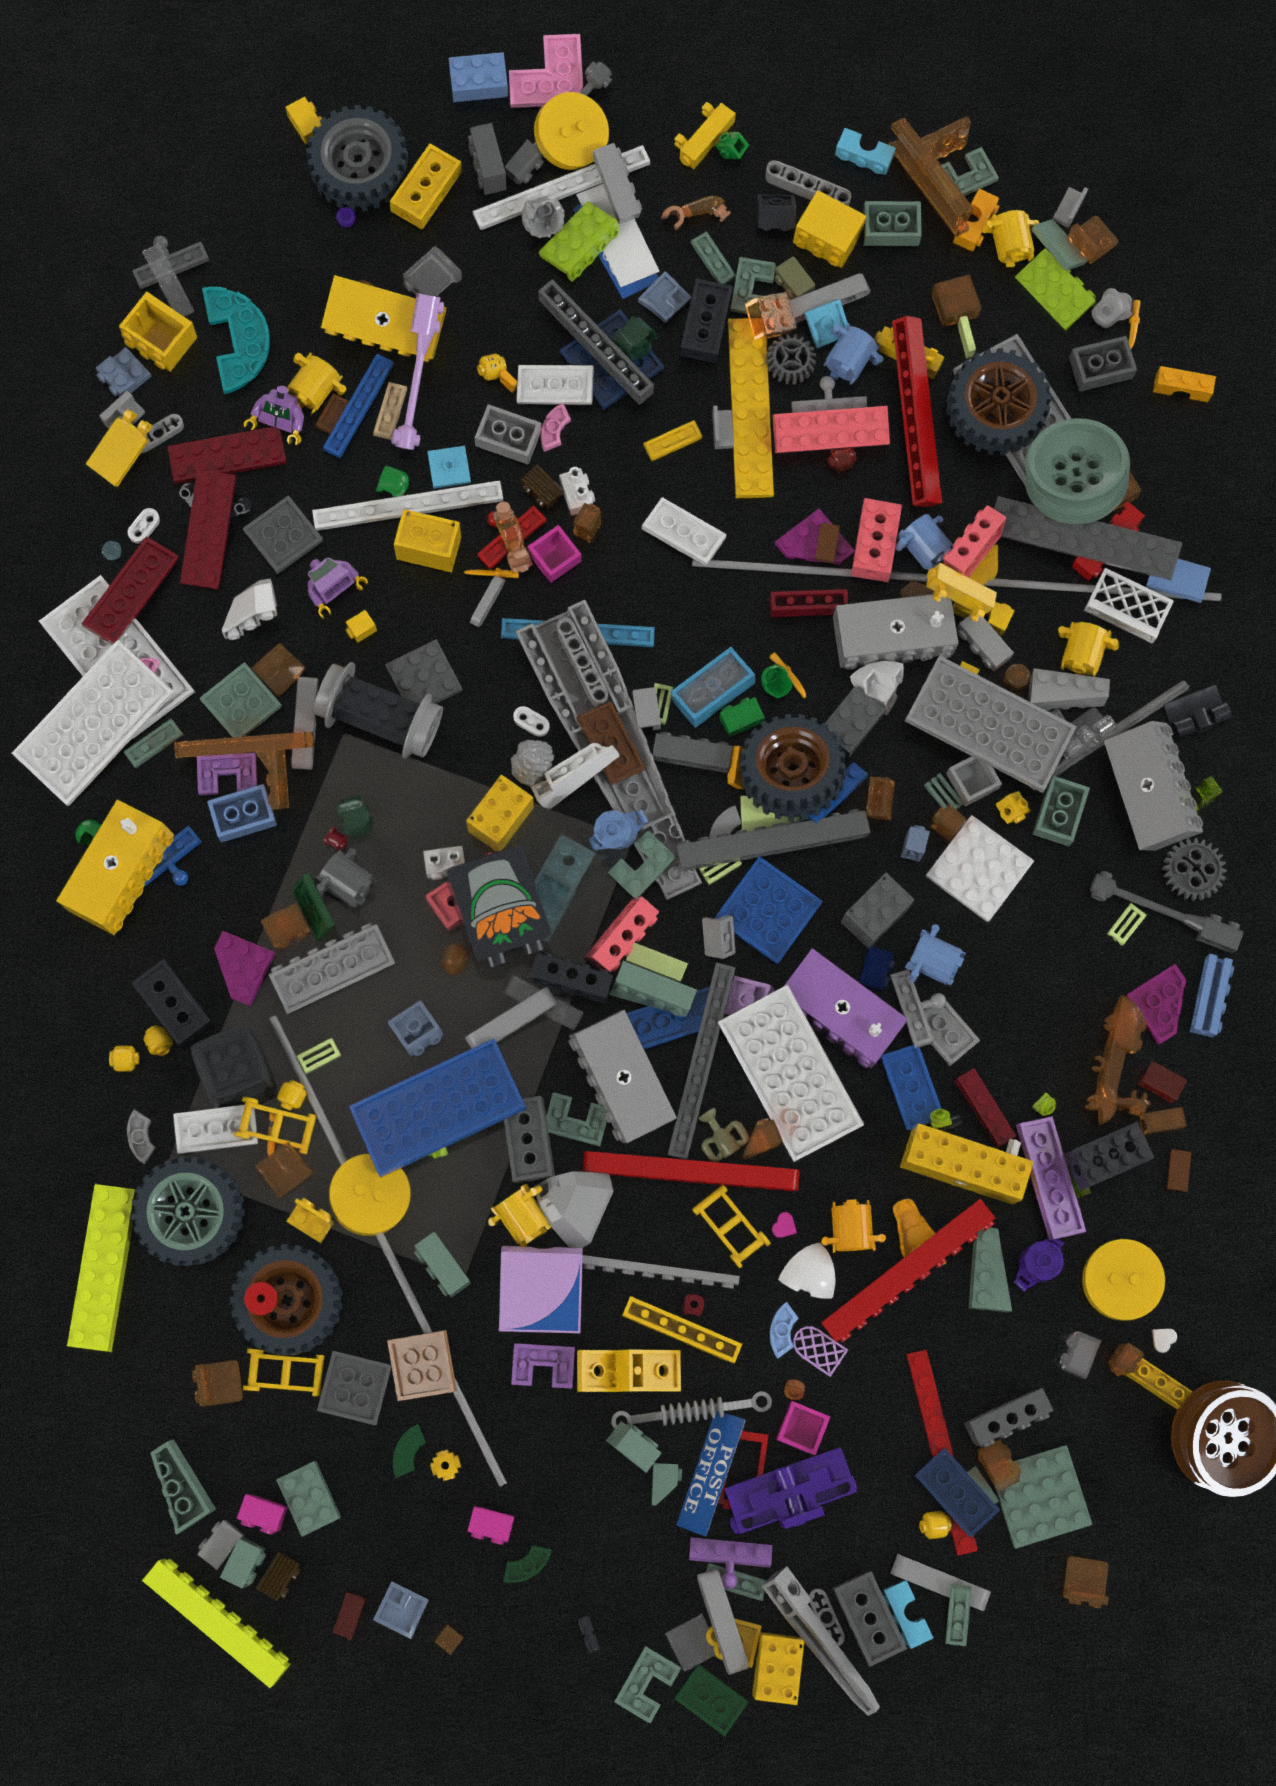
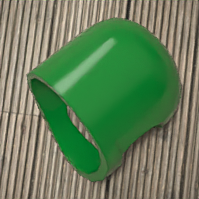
(393, 481)
(85, 829)

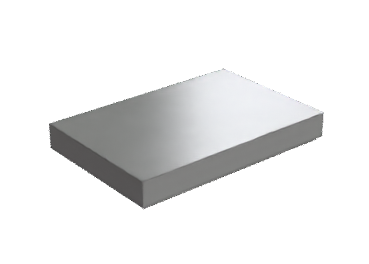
(950, 1033)

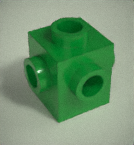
(731, 145)

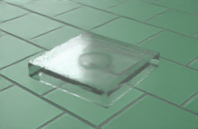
(690, 1642)

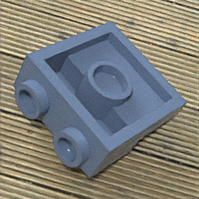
(122, 373)
(416, 1029)

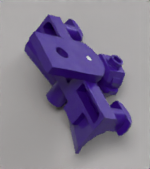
(790, 1492)

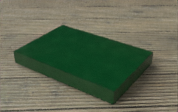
(312, 907)
(711, 1700)

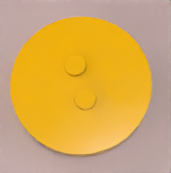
(570, 130)
(364, 1200)
(1123, 1279)

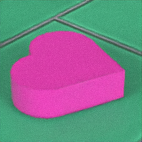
(784, 1226)

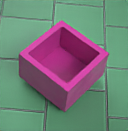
(554, 553)
(803, 1428)
(262, 1513)
(490, 1524)

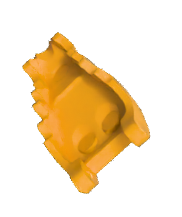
(911, 1226)

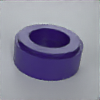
(345, 217)

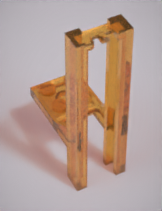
(920, 162)
(268, 748)

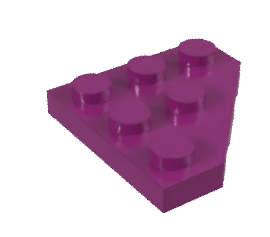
(803, 539)
(242, 966)
(1161, 1002)

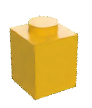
(360, 626)

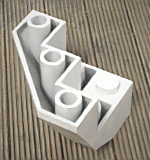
(248, 607)

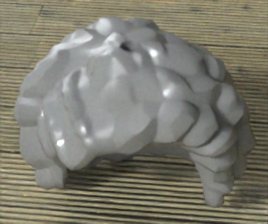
(543, 217)
(532, 762)

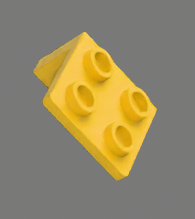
(310, 1221)

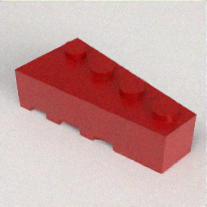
(1128, 518)

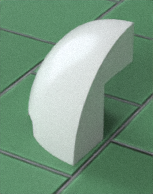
(879, 682)
(811, 1271)

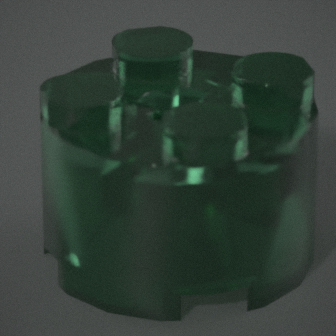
(635, 338)
(356, 815)

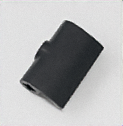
(1196, 712)

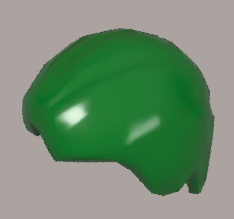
(776, 681)

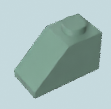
(664, 1480)

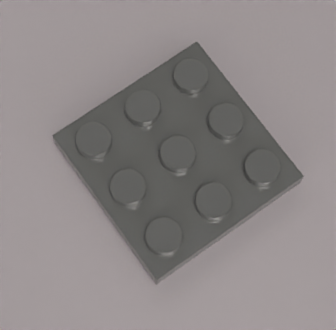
(282, 534)
(424, 672)
(354, 1388)

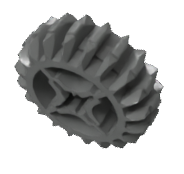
(799, 347)

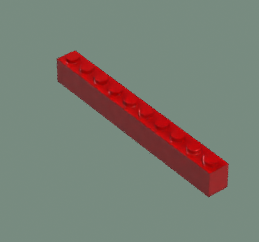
(917, 411)
(908, 1270)

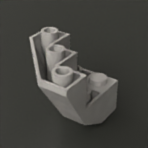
(575, 1204)

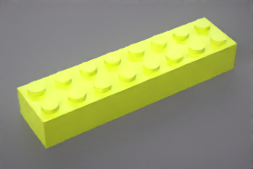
(102, 1269)
(216, 1622)

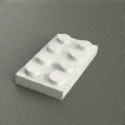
(555, 384)
(684, 531)
(211, 1129)

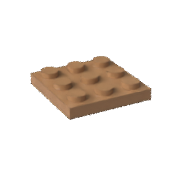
(422, 1365)

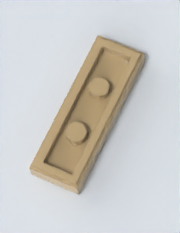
(390, 410)

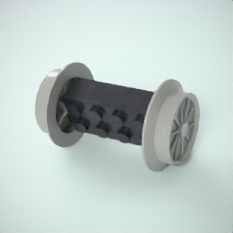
(377, 710)

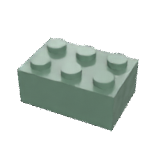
(892, 223)
(1061, 811)
(441, 1265)
(308, 1498)

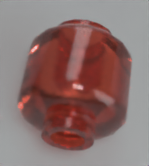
(842, 458)

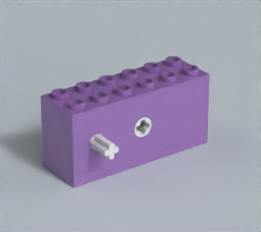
(866, 1021)

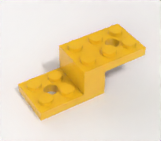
(628, 1370)

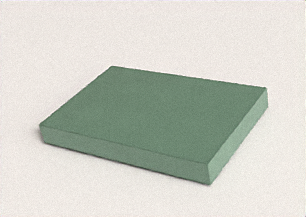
(1059, 244)

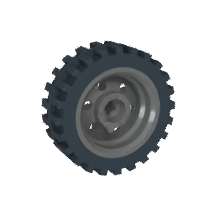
(358, 158)

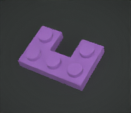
(229, 764)
(541, 1355)

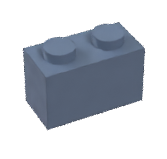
(915, 843)

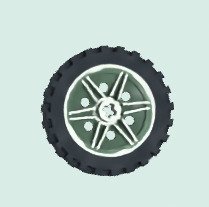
(222, 1214)

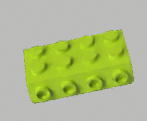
(580, 240)
(1056, 289)

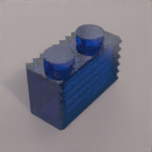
(876, 969)

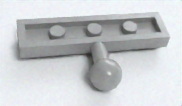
(827, 384)
(913, 1008)

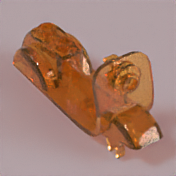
(1123, 1037)

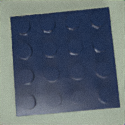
(605, 387)

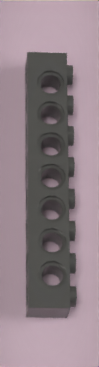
(596, 342)

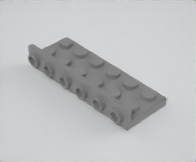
(331, 967)

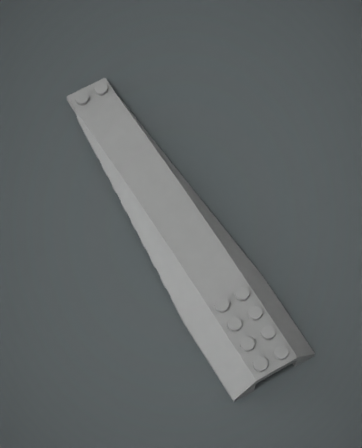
(569, 700)

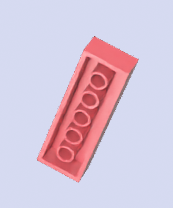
(831, 429)

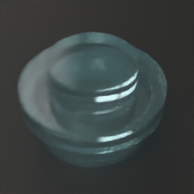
(111, 550)

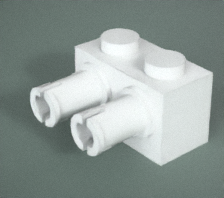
(576, 490)
(441, 859)

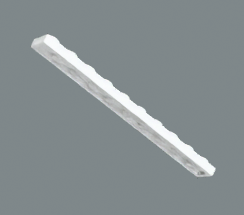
(555, 189)
(421, 503)

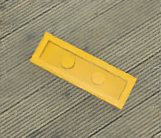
(673, 440)

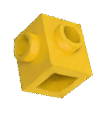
(1013, 808)
(453, 1461)

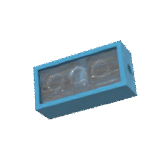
(713, 687)

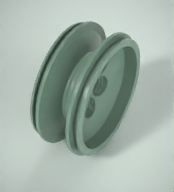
(1092, 447)

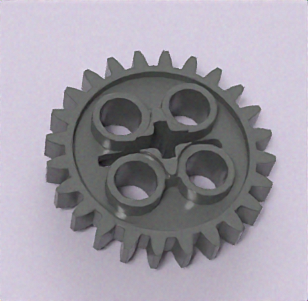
(1207, 858)

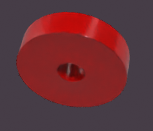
(269, 1302)

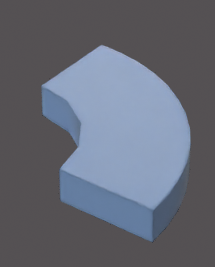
(781, 1330)

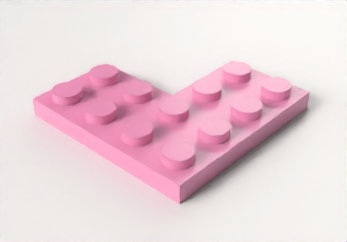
(560, 74)

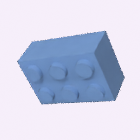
(478, 77)
(241, 813)

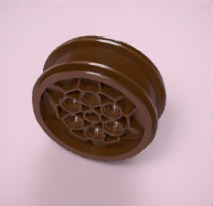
(1242, 1468)

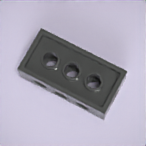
(540, 1145)
(1039, 1409)
(883, 1621)

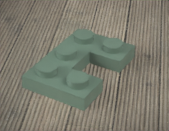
(981, 172)
(747, 272)
(638, 881)
(561, 1125)
(647, 1666)

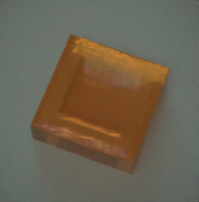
(449, 1639)

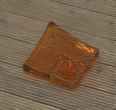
(278, 669)
(284, 1170)

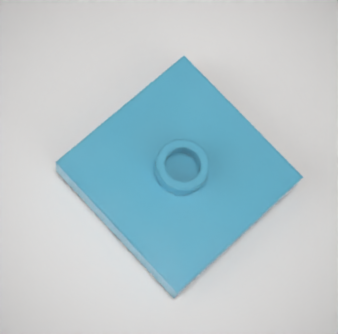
(823, 319)
(449, 467)

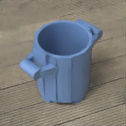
(851, 352)
(925, 541)
(617, 829)
(935, 958)

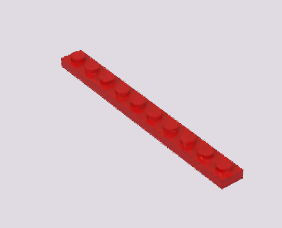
(935, 1429)

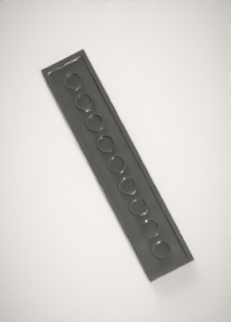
(1090, 540)

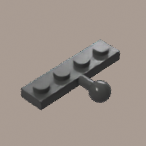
(179, 261)

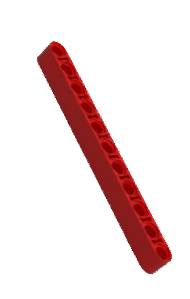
(691, 1171)

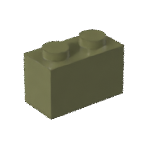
(793, 279)

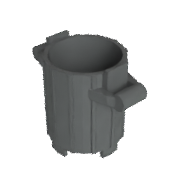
(345, 879)

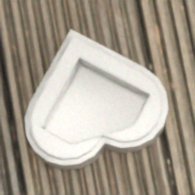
(1163, 1338)

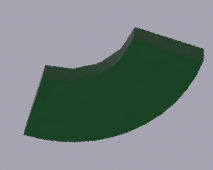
(406, 1449)
(528, 1566)

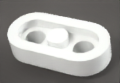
(141, 525)
(533, 719)

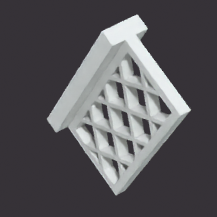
(1123, 620)

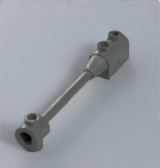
(529, 155)
(1210, 929)

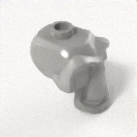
(1112, 308)

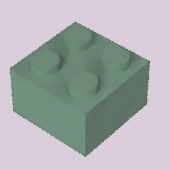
(637, 1449)
(243, 1563)

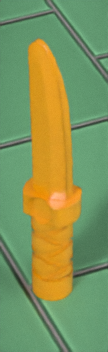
(1134, 321)
(500, 573)
(775, 658)

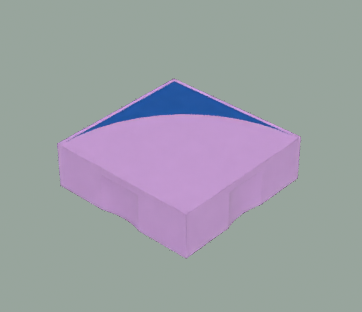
(540, 1289)

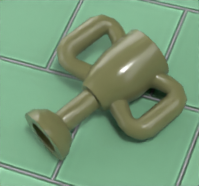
(722, 1137)

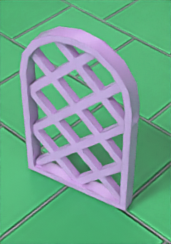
(817, 1365)

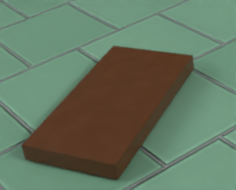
(605, 728)

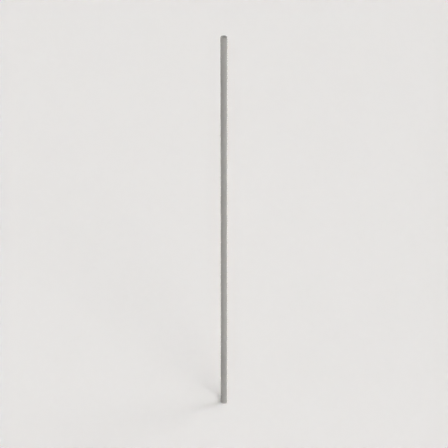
(385, 1246)

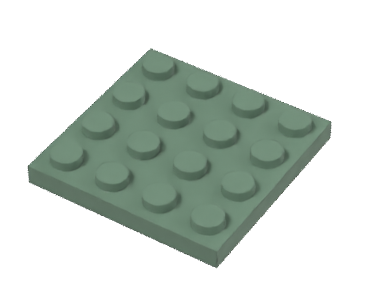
(1045, 1499)

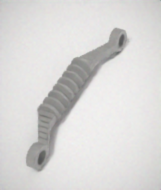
(696, 1410)

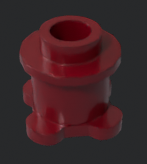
(336, 839)
(694, 1311)

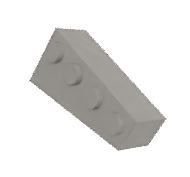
(1066, 690)

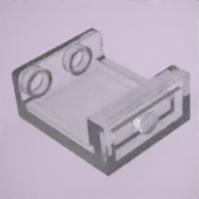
(431, 274)

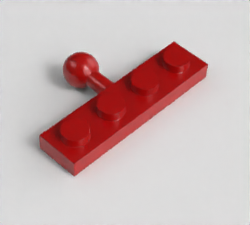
(496, 550)

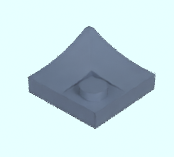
(664, 297)
(401, 1610)

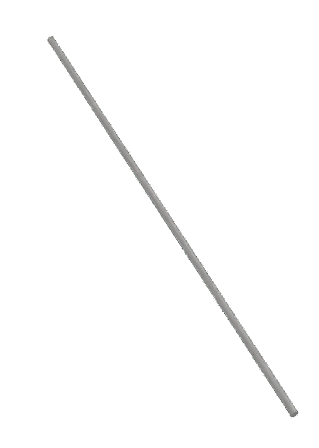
(923, 577)

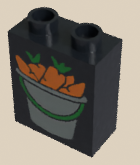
(498, 905)

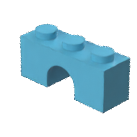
(876, 160)
(913, 1632)

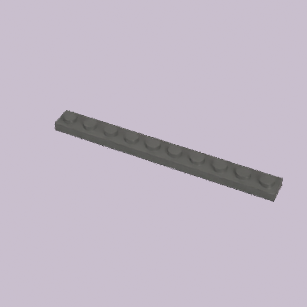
(701, 1061)

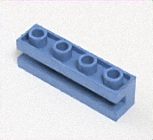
(1211, 996)

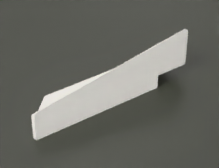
(573, 773)

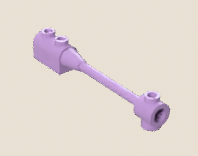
(424, 324)

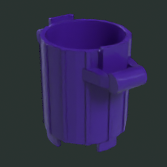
(1039, 1263)

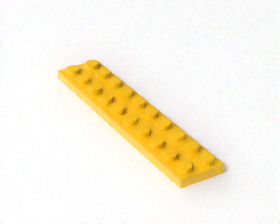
(750, 412)

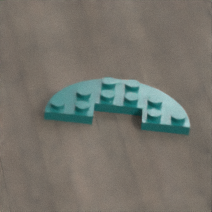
(248, 335)

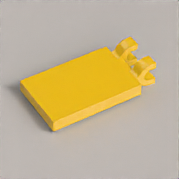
(119, 448)

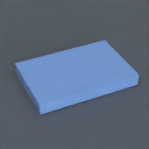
(1187, 581)

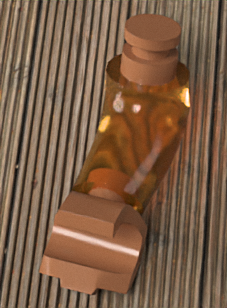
(705, 205)
(508, 525)

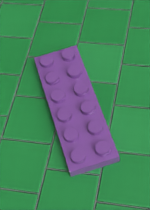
(1051, 1178)

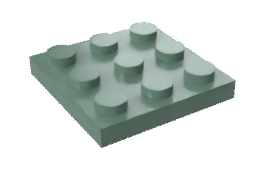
(240, 702)

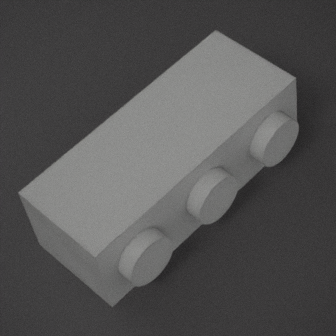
(985, 642)

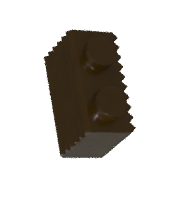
(541, 487)
(278, 1576)

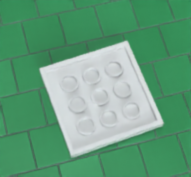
(979, 868)

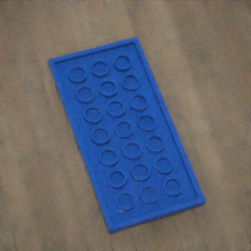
(437, 1107)

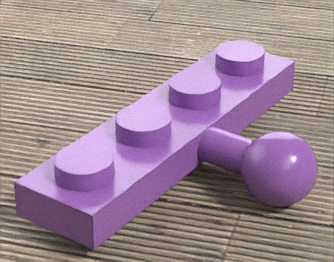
(730, 1553)

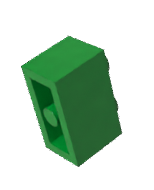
(741, 717)

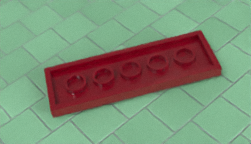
(227, 454)
(208, 529)
(130, 591)

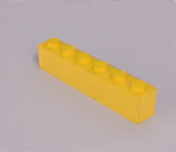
(682, 1330)

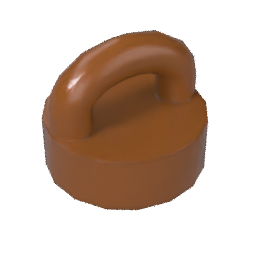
(794, 1389)

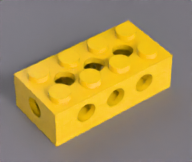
(425, 186)

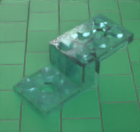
(558, 882)

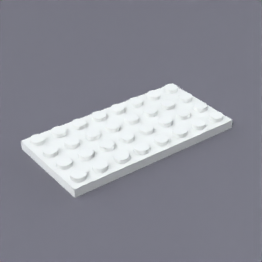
(86, 648)
(93, 722)
(791, 1073)

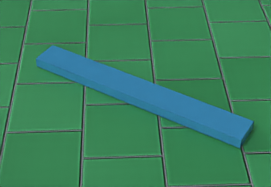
(612, 633)

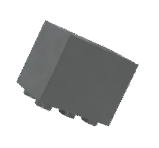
(877, 910)

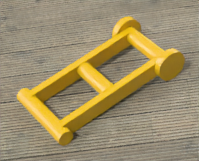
(253, 1103)
(760, 1237)
(256, 1354)

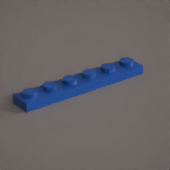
(358, 406)

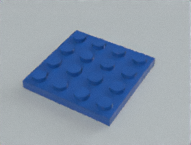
(769, 910)

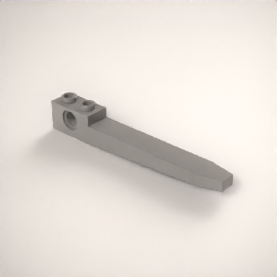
(793, 1604)

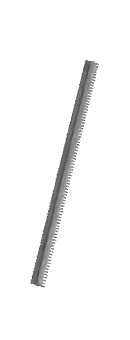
(1126, 723)

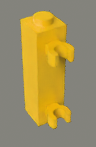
(705, 138)
(887, 346)
(960, 589)

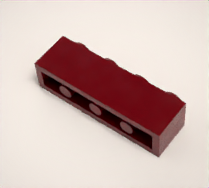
(806, 602)
(985, 1108)

